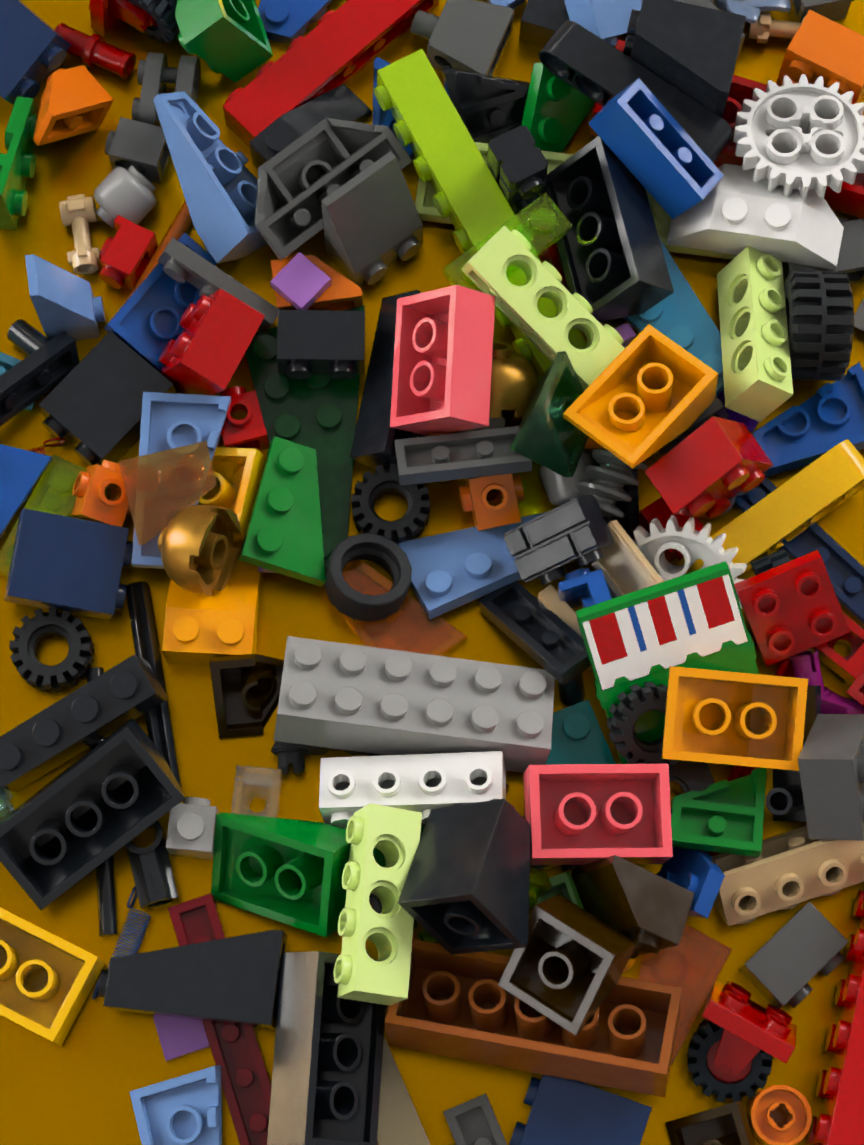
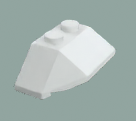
(746, 213)

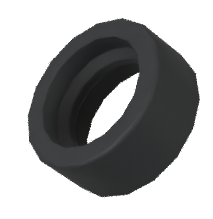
(375, 549)

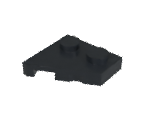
(486, 102)

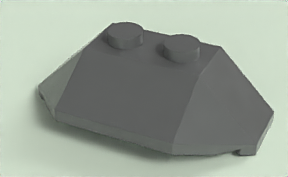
(309, 171)

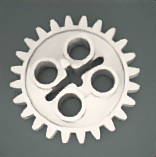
(801, 136)
(690, 543)

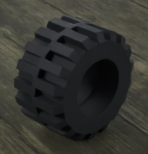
(819, 324)

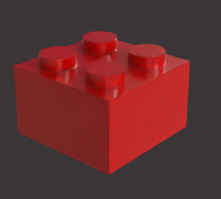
(210, 344)
(709, 469)

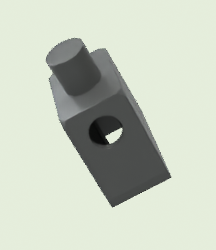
(466, 35)

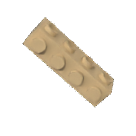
(786, 874)

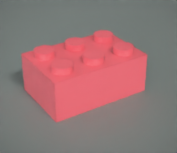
(442, 361)
(598, 812)

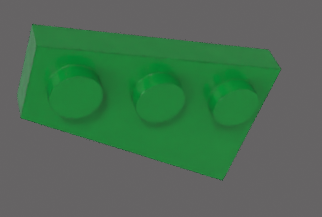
(17, 163)

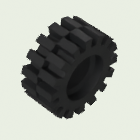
(388, 481)
(46, 624)
(624, 719)

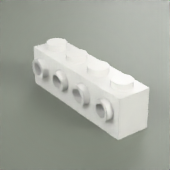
(408, 782)

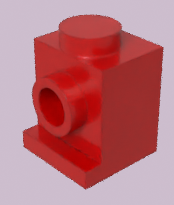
(126, 254)
(249, 431)
(851, 665)

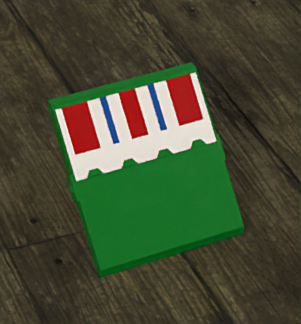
(671, 623)

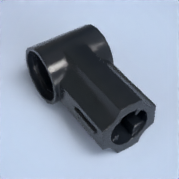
(153, 871)

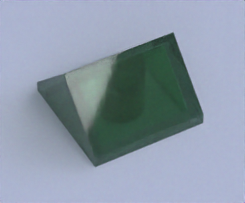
(543, 431)

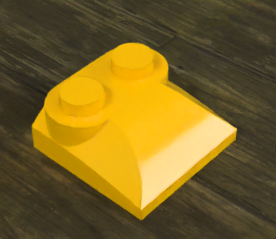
(237, 481)

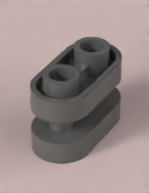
(154, 76)

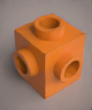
(90, 495)
(498, 509)

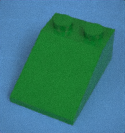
(224, 35)
(281, 869)

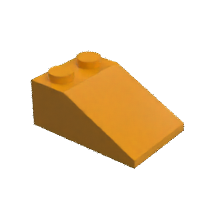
(644, 397)
(216, 624)
(734, 718)

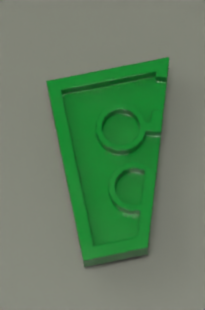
(286, 515)

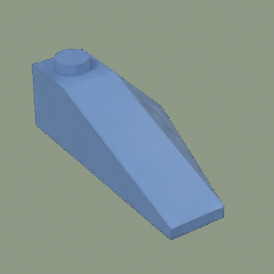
(212, 178)

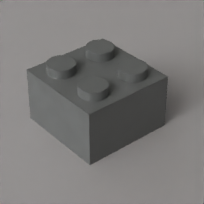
(834, 777)

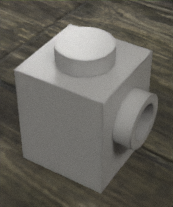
(192, 829)

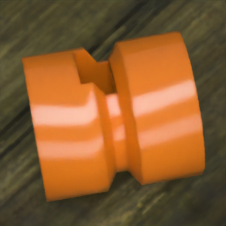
(778, 1116)

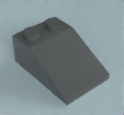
(371, 222)

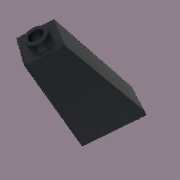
(208, 981)

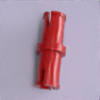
(95, 51)

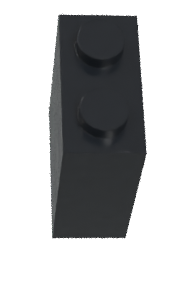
(102, 401)

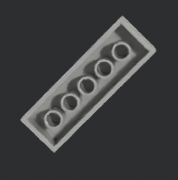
(412, 703)

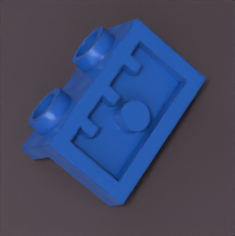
(584, 588)

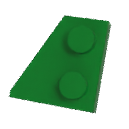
(553, 110)
(722, 817)

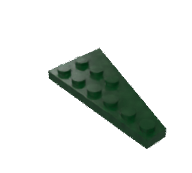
(315, 414)

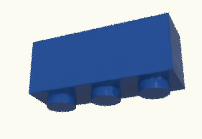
(656, 149)

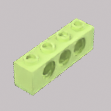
(519, 304)
(754, 334)
(397, 837)

